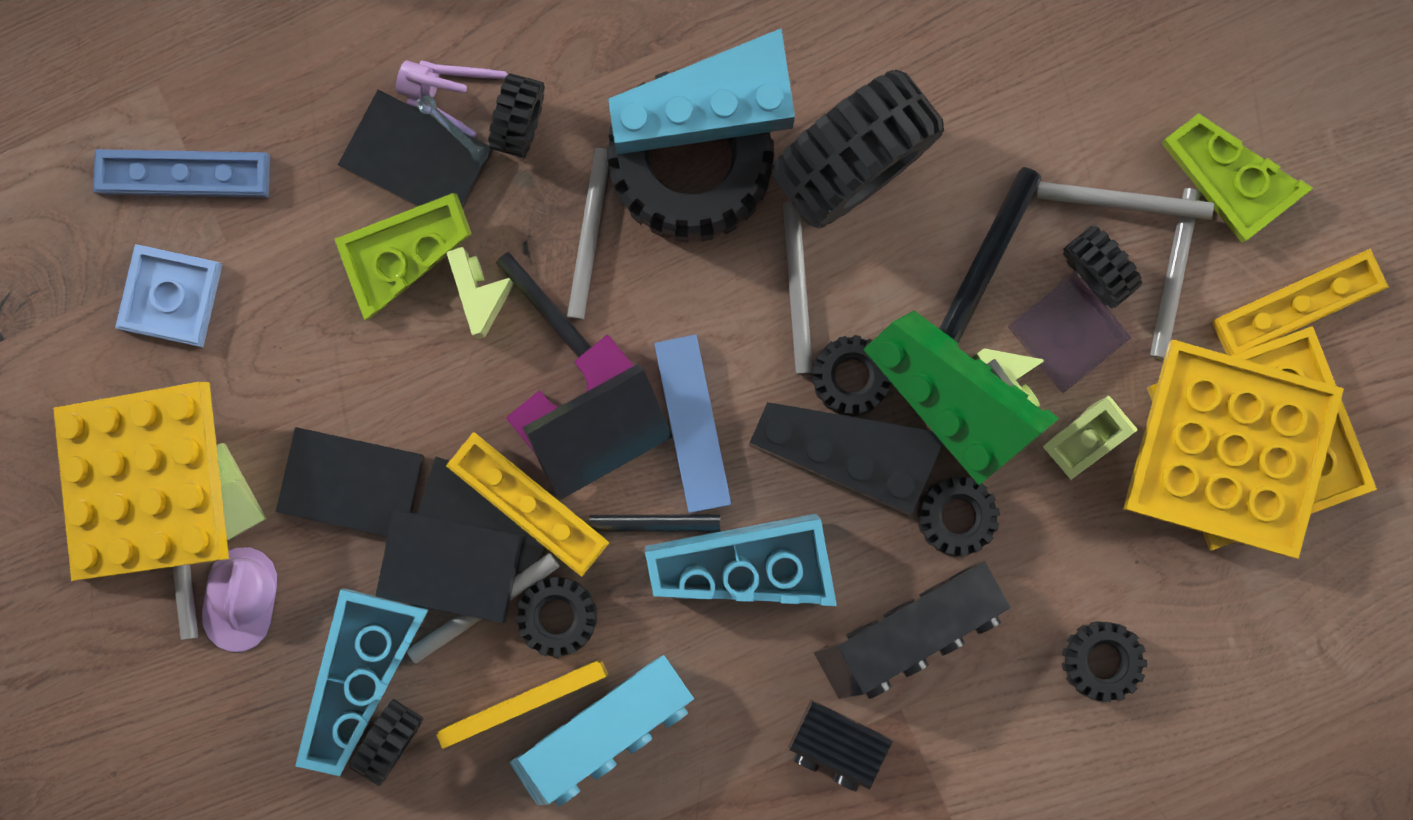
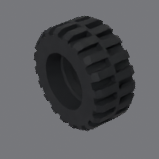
(857, 148)
(693, 214)

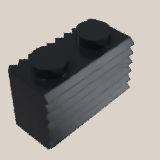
(839, 745)

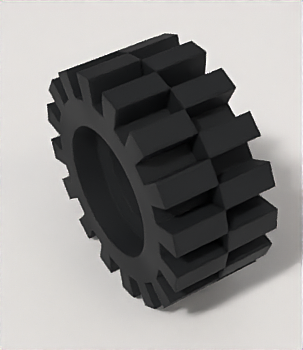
(516, 115)
(1103, 266)
(827, 387)
(931, 516)
(529, 617)
(1130, 661)
(386, 742)

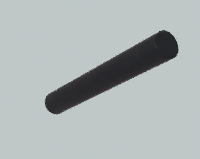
(543, 304)
(656, 523)

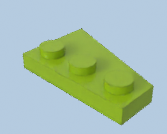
(1241, 184)
(399, 250)

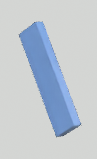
(181, 173)
(692, 423)

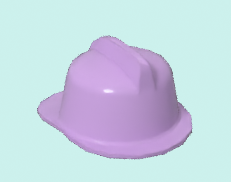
(239, 599)

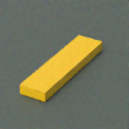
(1300, 303)
(528, 504)
(521, 703)

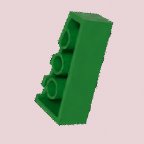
(958, 396)

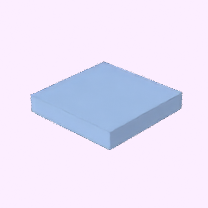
(169, 295)

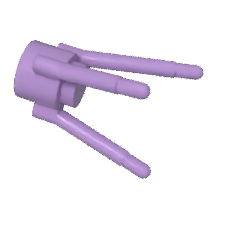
(423, 79)

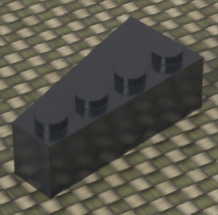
(859, 454)
(913, 633)

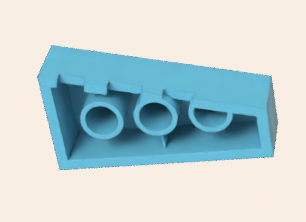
(710, 100)
(757, 562)
(357, 665)
(602, 732)

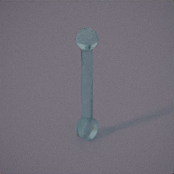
(428, 105)

